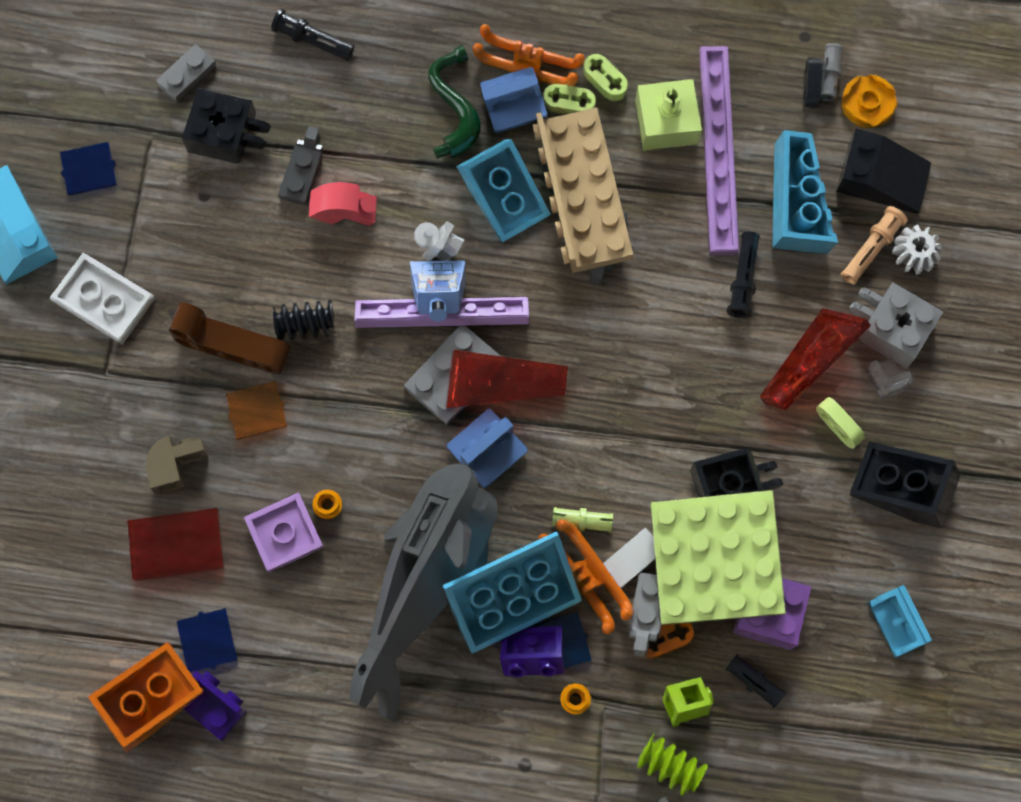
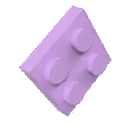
(283, 532)

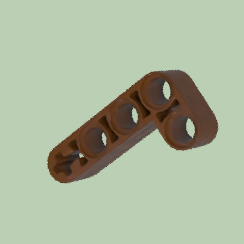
(249, 348)

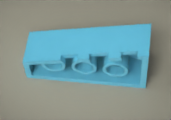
(799, 200)

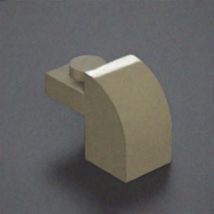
(165, 460)

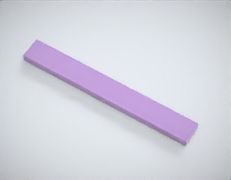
(718, 151)

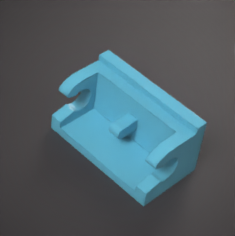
(899, 621)

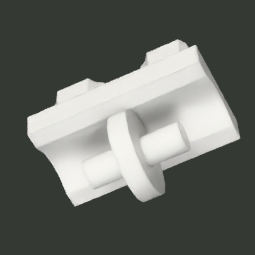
(439, 241)

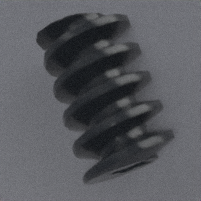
(304, 320)

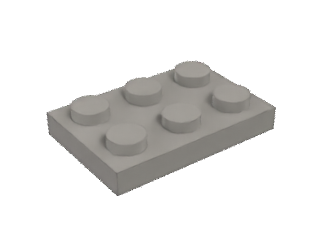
(431, 379)

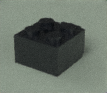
(222, 126)
(736, 469)

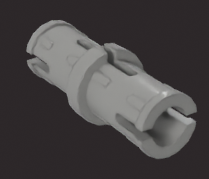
(831, 71)

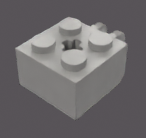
(896, 307)

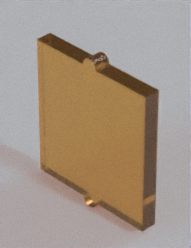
(256, 410)

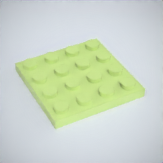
(717, 558)

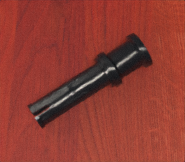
(301, 27)
(743, 286)

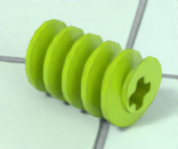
(671, 765)

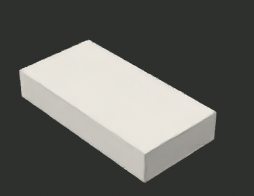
(632, 558)

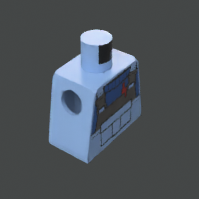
(438, 287)

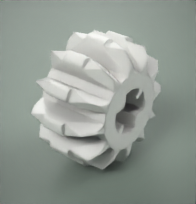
(915, 238)

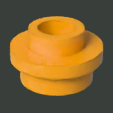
(323, 496)
(578, 689)

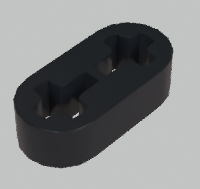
(812, 82)

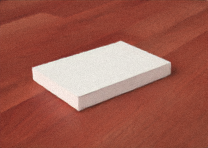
(102, 298)

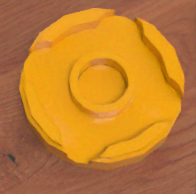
(869, 101)

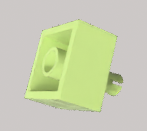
(668, 114)

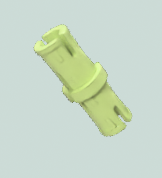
(584, 519)

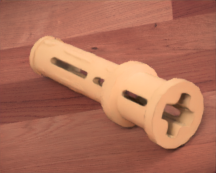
(883, 234)

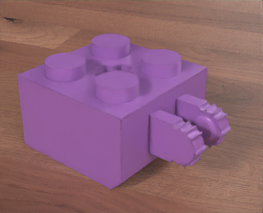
(779, 629)

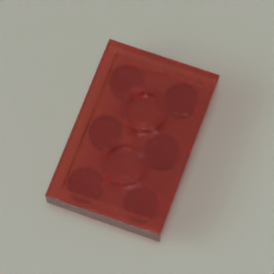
(175, 544)

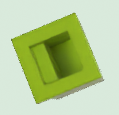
(687, 691)

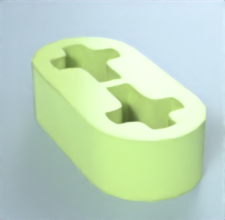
(608, 75)
(568, 99)
(840, 422)

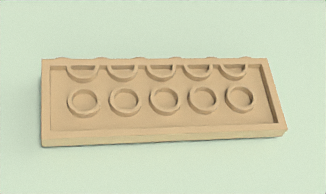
(583, 190)

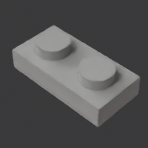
(186, 73)

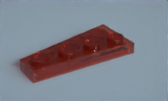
(814, 353)
(498, 379)

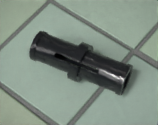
(755, 681)

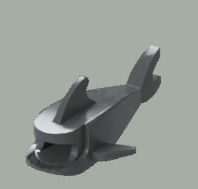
(435, 543)

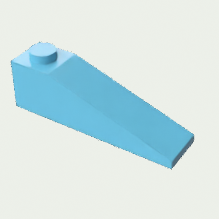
(21, 236)

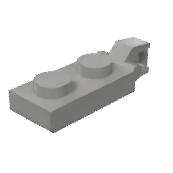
(646, 620)

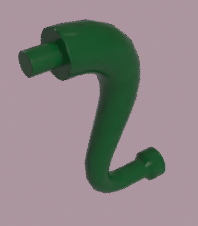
(470, 125)

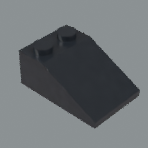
(883, 172)
(907, 483)

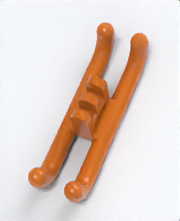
(525, 57)
(590, 575)

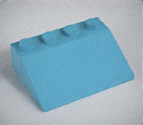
(512, 592)

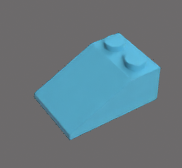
(504, 189)

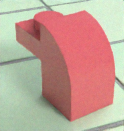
(342, 201)

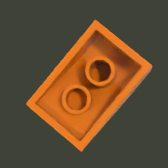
(145, 697)

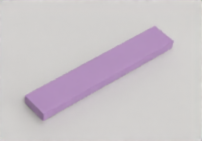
(472, 312)

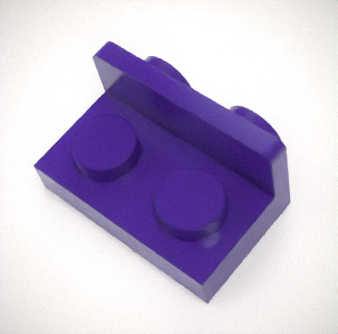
(533, 652)
(214, 708)

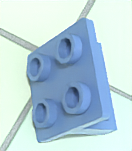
(513, 99)
(487, 447)

